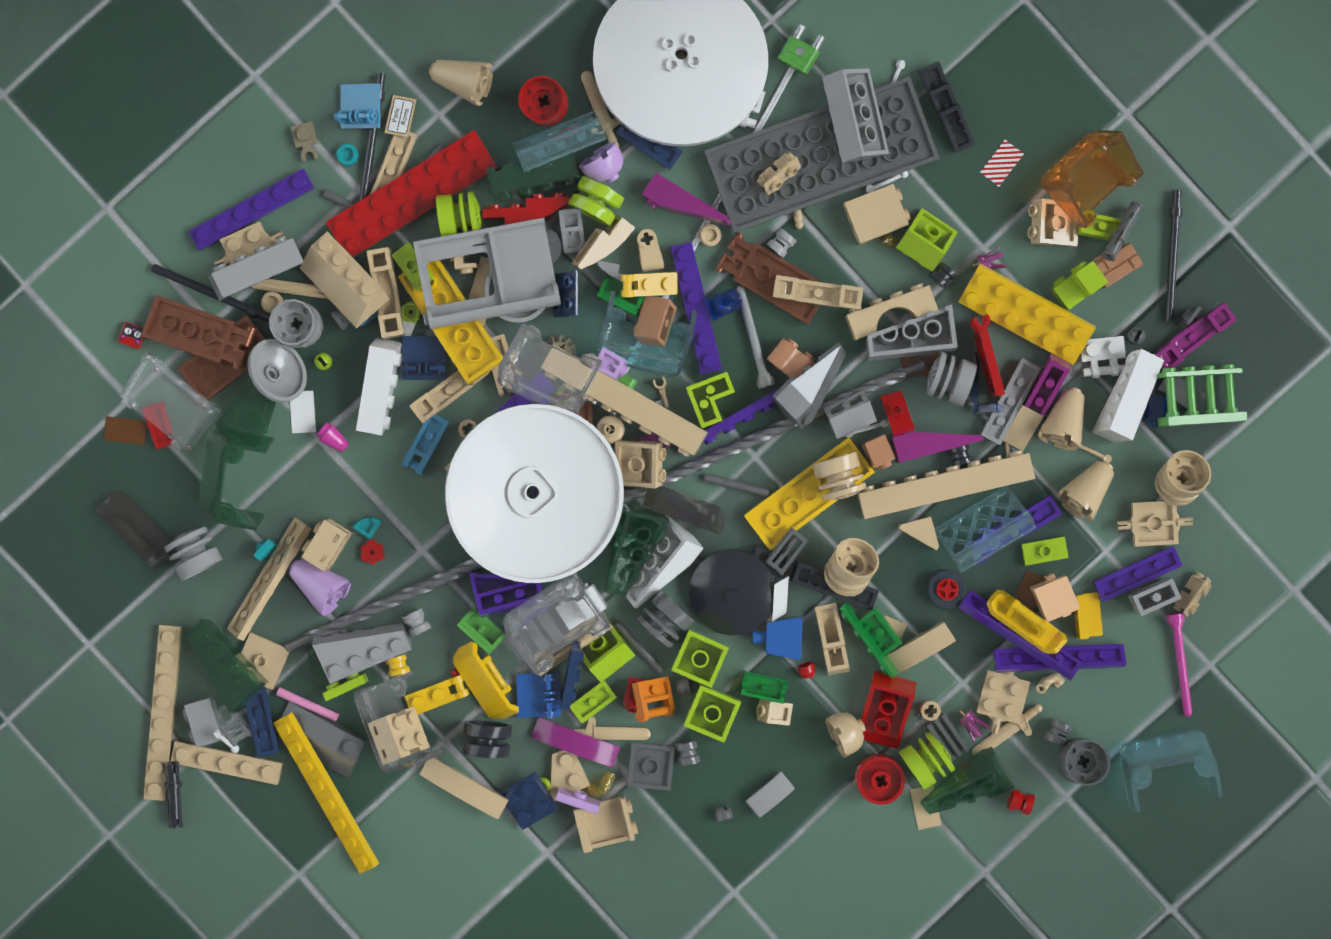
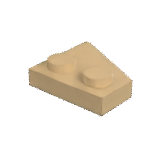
(567, 773)

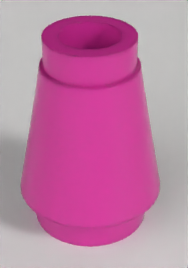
(332, 437)

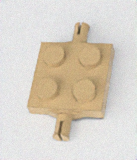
(245, 242)
(1154, 523)
(1002, 698)

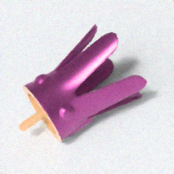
(985, 259)
(967, 721)

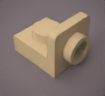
(774, 712)

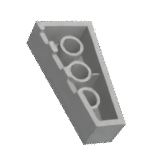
(255, 268)
(915, 337)
(358, 650)

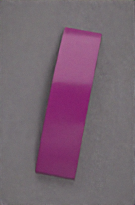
(1195, 334)
(575, 742)

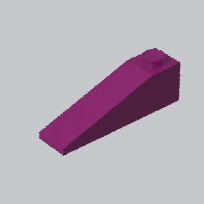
(674, 199)
(1047, 384)
(919, 444)

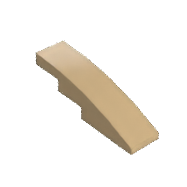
(464, 787)

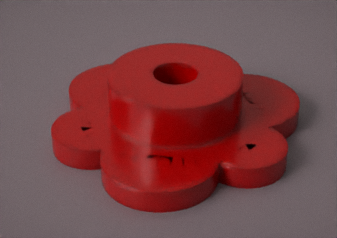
(378, 553)

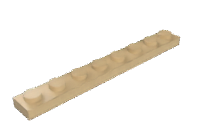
(163, 711)

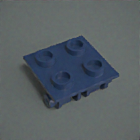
(568, 292)
(423, 358)

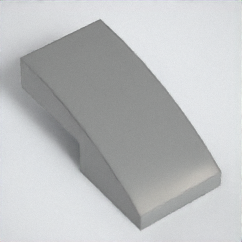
(572, 230)
(611, 270)
(770, 794)

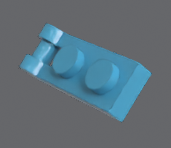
(425, 443)

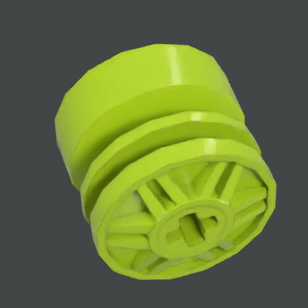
(458, 215)
(927, 760)

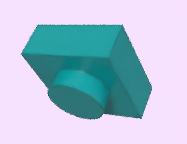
(264, 548)

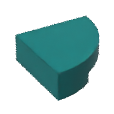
(367, 526)

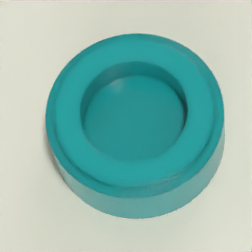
(347, 155)

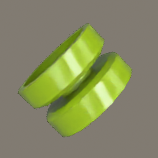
(597, 198)

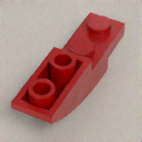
(536, 208)

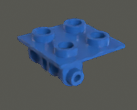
(538, 695)

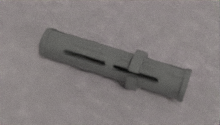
(1112, 250)

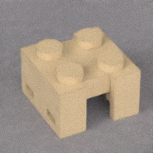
(326, 544)
(398, 735)

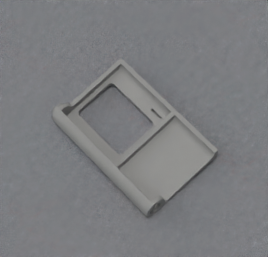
(518, 266)

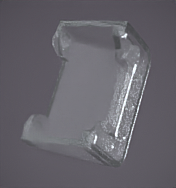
(546, 372)
(168, 402)
(553, 621)

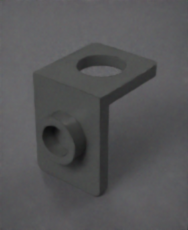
(1189, 315)

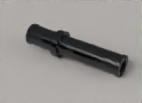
(173, 786)

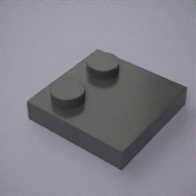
(651, 766)

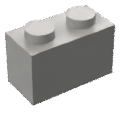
(850, 414)
(1154, 596)
(202, 721)

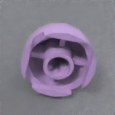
(603, 164)

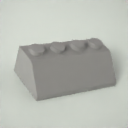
(855, 114)

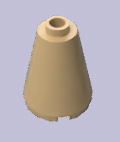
(463, 78)
(1065, 421)
(1085, 493)

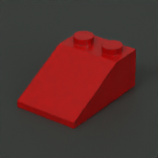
(887, 709)

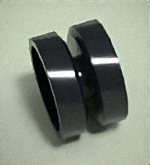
(486, 739)

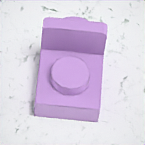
(612, 364)

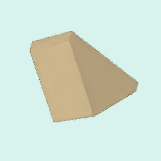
(922, 530)

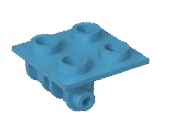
(359, 106)

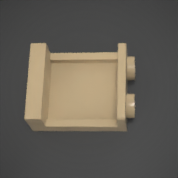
(876, 214)
(608, 826)

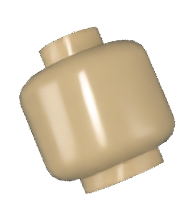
(618, 431)

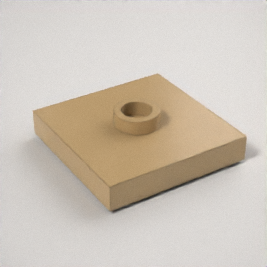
(266, 657)

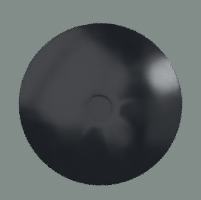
(732, 591)

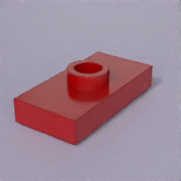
(897, 413)

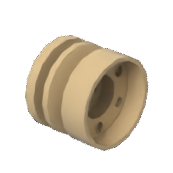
(839, 476)
(1183, 478)
(851, 567)

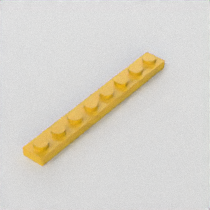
(326, 793)

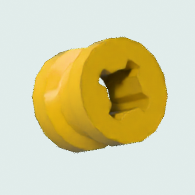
(397, 665)

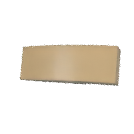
(603, 242)
(832, 639)
(921, 647)

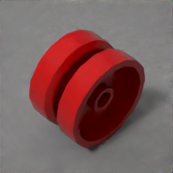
(885, 790)

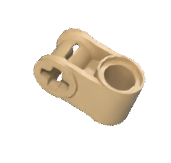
(649, 255)

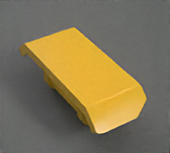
(1026, 622)
(484, 682)

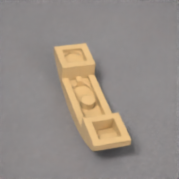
(818, 292)
(441, 396)

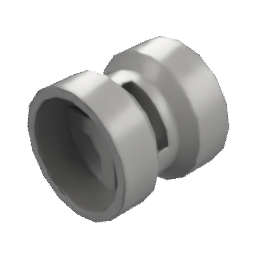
(784, 239)
(416, 622)

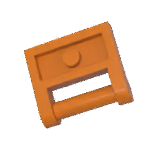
(652, 691)

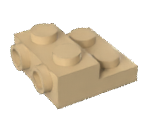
(1051, 225)
(641, 463)

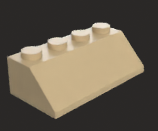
(343, 280)

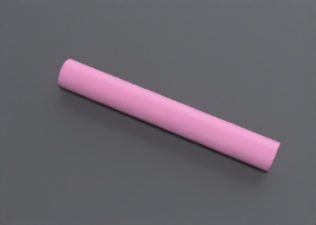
(307, 704)

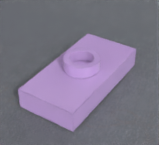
(578, 799)

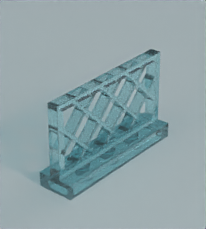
(559, 141)
(992, 539)

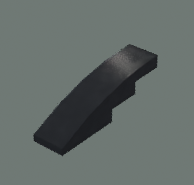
(946, 107)

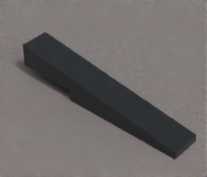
(814, 579)

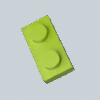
(1102, 228)
(336, 689)
(593, 701)

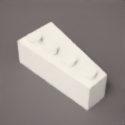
(378, 386)
(1129, 397)

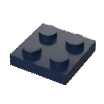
(529, 800)

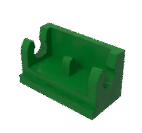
(628, 304)
(763, 687)

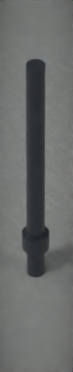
(370, 148)
(1175, 213)
(251, 310)

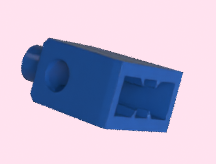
(781, 637)

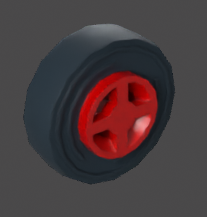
(953, 588)

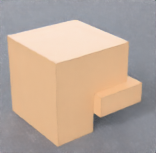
(1055, 597)

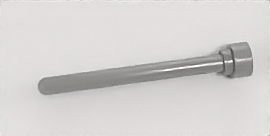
(764, 378)

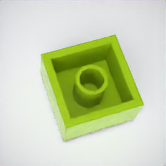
(700, 658)
(712, 712)

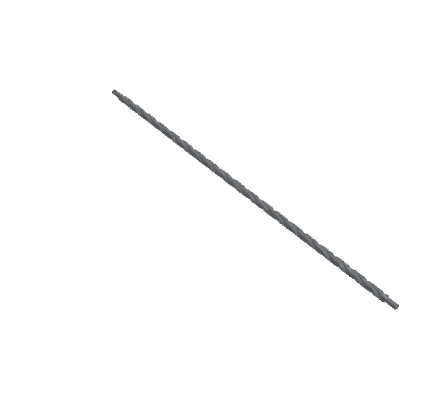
(629, 494)

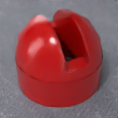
(806, 670)

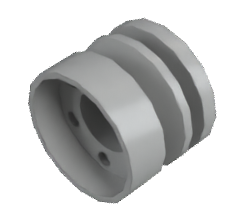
(286, 316)
(951, 379)
(193, 553)

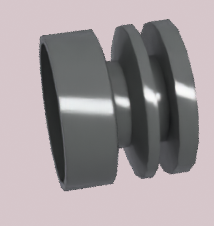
(665, 619)
(1094, 767)

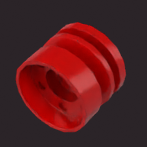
(540, 88)

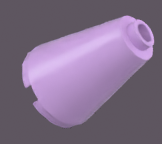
(319, 586)

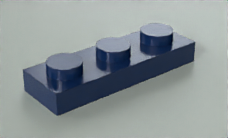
(663, 154)
(572, 675)
(262, 724)

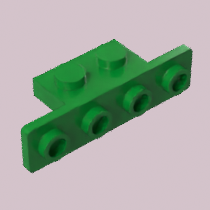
(877, 635)

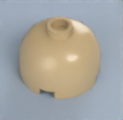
(846, 732)

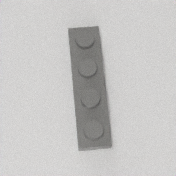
(1014, 396)

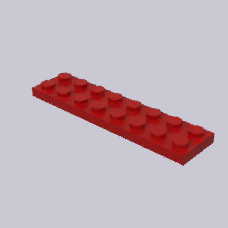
(411, 194)

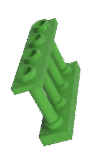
(1211, 414)

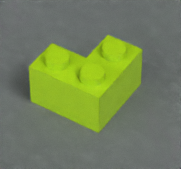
(1083, 282)
(704, 395)

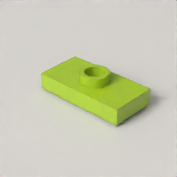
(407, 261)
(1044, 550)

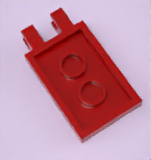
(987, 356)

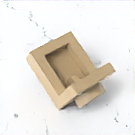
(459, 264)

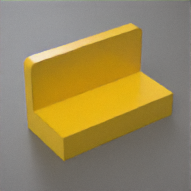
(1088, 617)

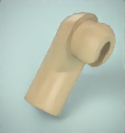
(1045, 682)

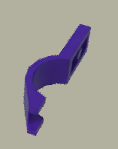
(1042, 513)

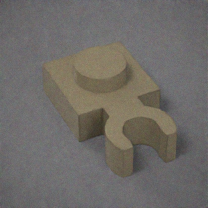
(305, 137)

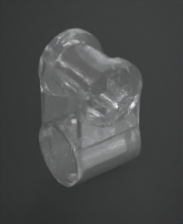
(233, 726)

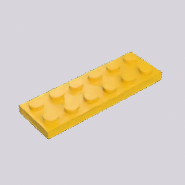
(1027, 314)
(465, 343)
(799, 499)

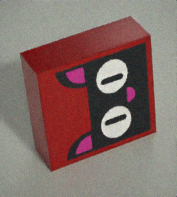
(131, 335)

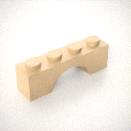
(384, 274)
(917, 303)

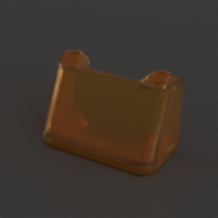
(1090, 174)

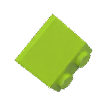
(927, 239)
(607, 654)

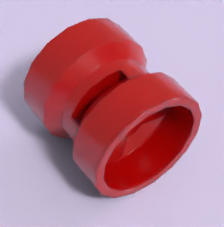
(1020, 801)

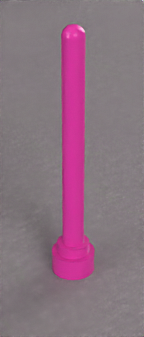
(1176, 622)

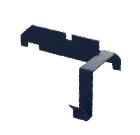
(993, 408)

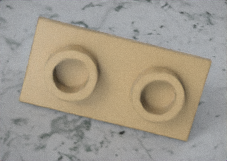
(786, 166)
(1198, 588)

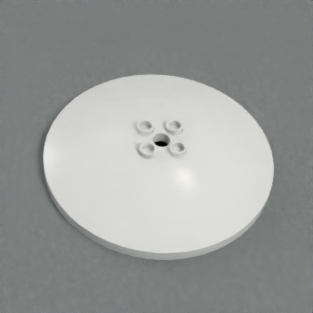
(677, 98)
(575, 500)

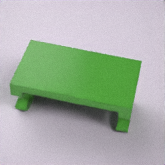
(481, 630)

